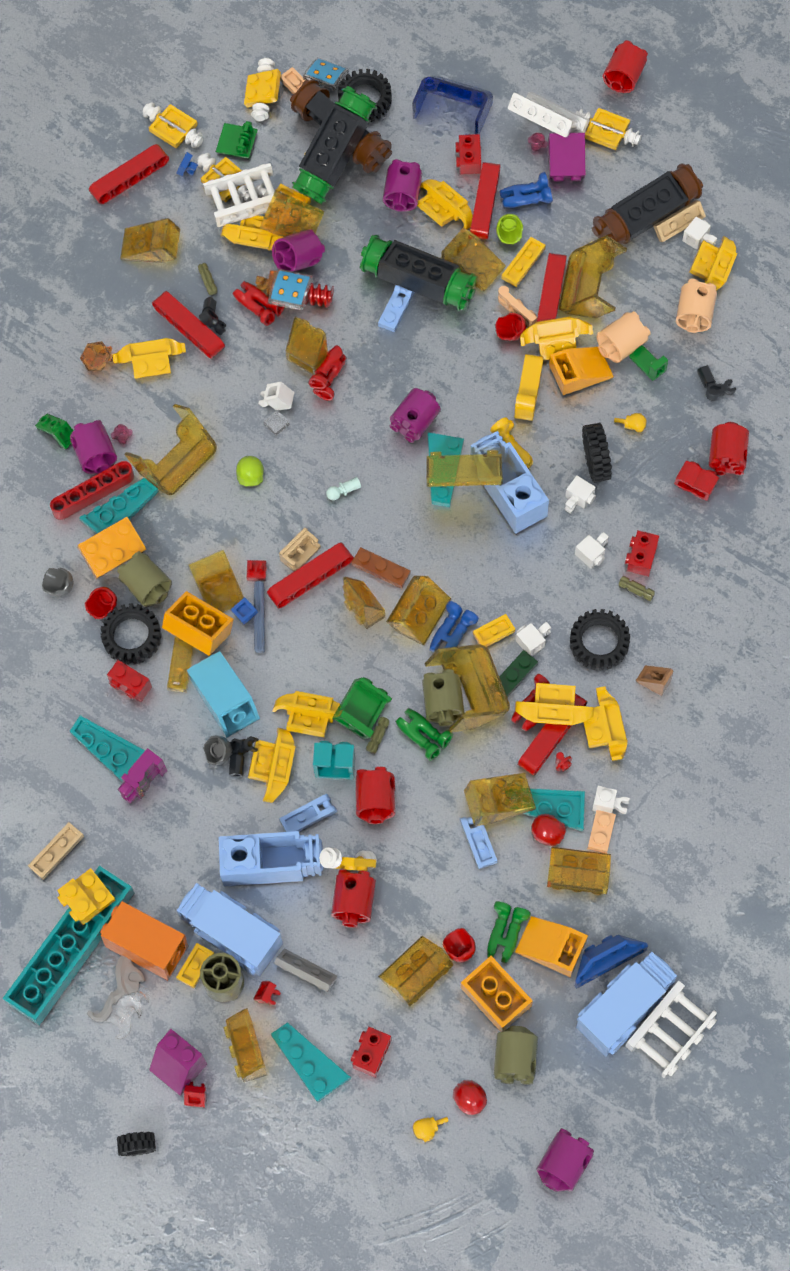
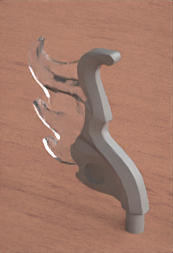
(125, 1000)

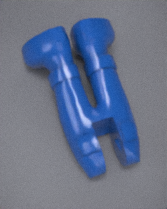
(516, 194)
(454, 612)

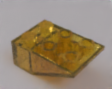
(290, 216)
(151, 242)
(473, 257)
(306, 346)
(216, 581)
(362, 602)
(498, 798)

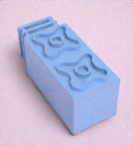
(520, 495)
(269, 858)
(231, 928)
(615, 1014)

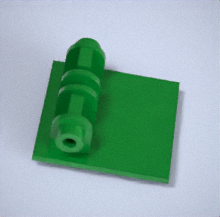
(237, 140)

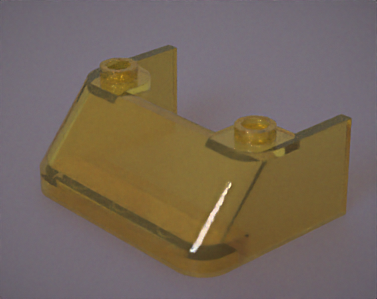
(584, 277)
(183, 460)
(464, 469)
(479, 681)

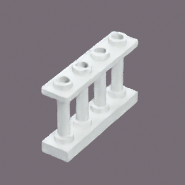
(548, 114)
(241, 210)
(650, 1025)

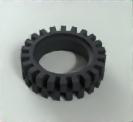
(378, 82)
(596, 452)
(127, 613)
(608, 620)

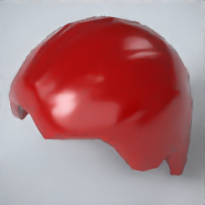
(510, 326)
(101, 602)
(548, 830)
(459, 945)
(470, 1097)

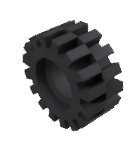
(136, 1143)

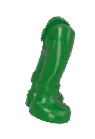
(418, 723)
(510, 941)

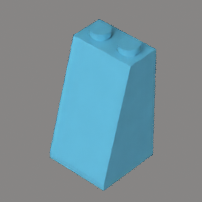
(223, 694)

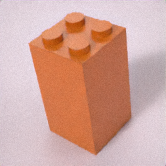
(144, 940)

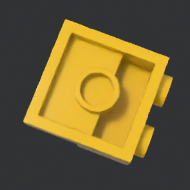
(85, 896)

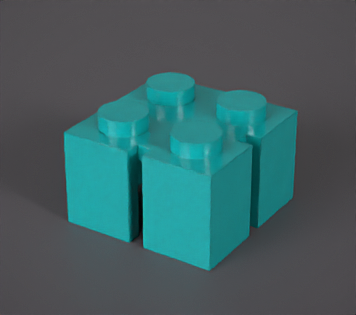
(334, 760)

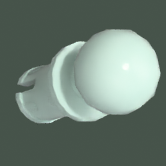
(334, 493)

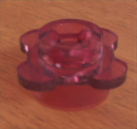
(537, 137)
(121, 429)

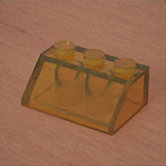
(418, 609)
(579, 870)
(416, 970)
(245, 1046)

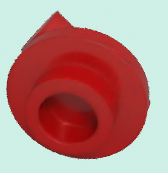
(562, 762)

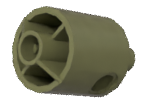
(145, 580)
(443, 697)
(222, 977)
(515, 1055)

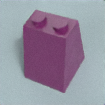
(566, 157)
(176, 1062)

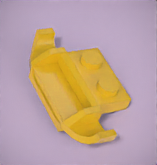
(444, 203)
(250, 233)
(714, 263)
(555, 334)
(149, 357)
(554, 706)
(307, 712)
(606, 726)
(273, 763)

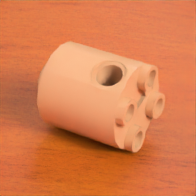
(696, 306)
(622, 337)

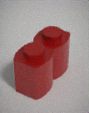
(696, 480)

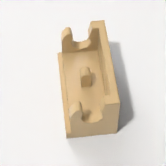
(299, 550)

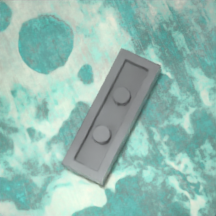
(305, 970)

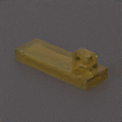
(180, 662)

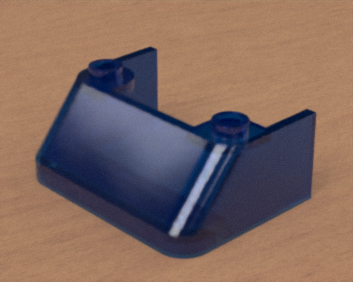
(456, 91)

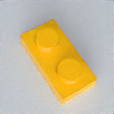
(494, 631)
(190, 970)

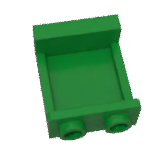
(361, 707)

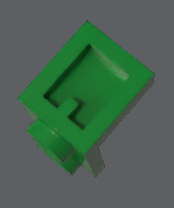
(648, 363)
(57, 428)

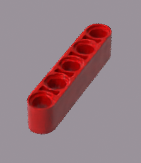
(129, 174)
(485, 200)
(552, 287)
(188, 324)
(96, 482)
(310, 575)
(545, 743)

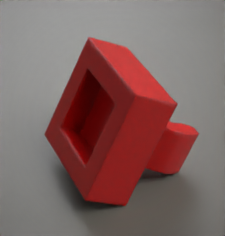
(256, 570)
(265, 992)
(195, 1095)

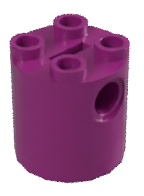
(402, 185)
(297, 251)
(415, 414)
(93, 447)
(564, 1161)

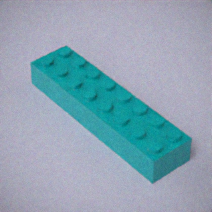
(62, 956)

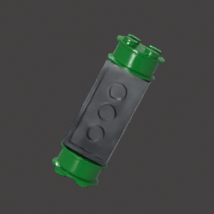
(333, 144)
(418, 272)

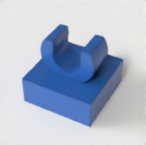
(186, 165)
(244, 611)

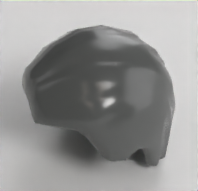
(57, 582)
(217, 750)

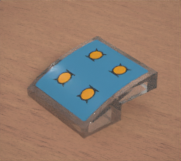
(326, 73)
(290, 289)

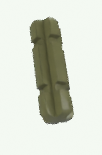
(207, 279)
(636, 588)
(378, 734)

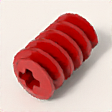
(320, 295)

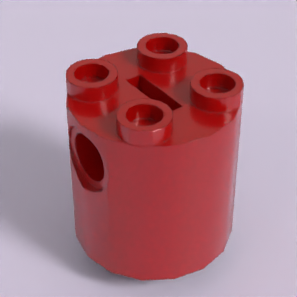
(625, 67)
(729, 449)
(375, 795)
(353, 898)

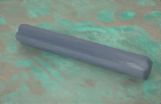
(259, 618)

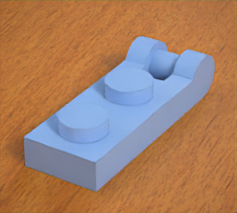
(395, 309)
(308, 814)
(479, 843)

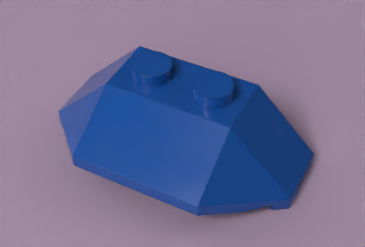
(607, 956)

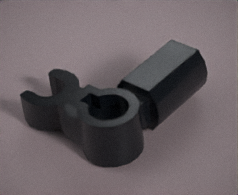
(209, 317)
(714, 390)
(239, 748)

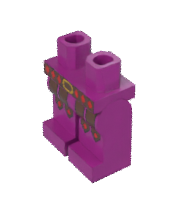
(141, 775)

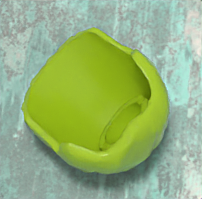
(509, 229)
(249, 471)

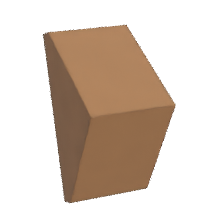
(655, 678)

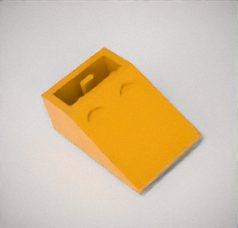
(579, 368)
(552, 945)

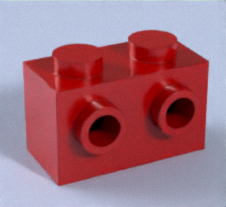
(469, 154)
(642, 553)
(129, 680)
(371, 1051)

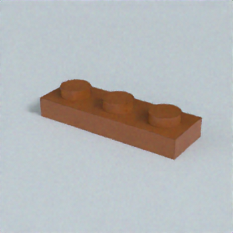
(381, 567)

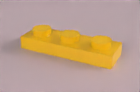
(523, 261)

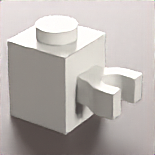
(698, 232)
(277, 396)
(579, 493)
(592, 550)
(532, 639)
(606, 800)

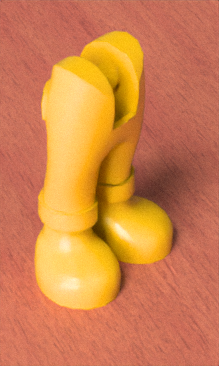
(504, 427)

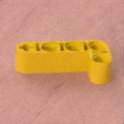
(528, 387)

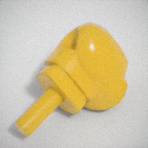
(634, 422)
(426, 1127)

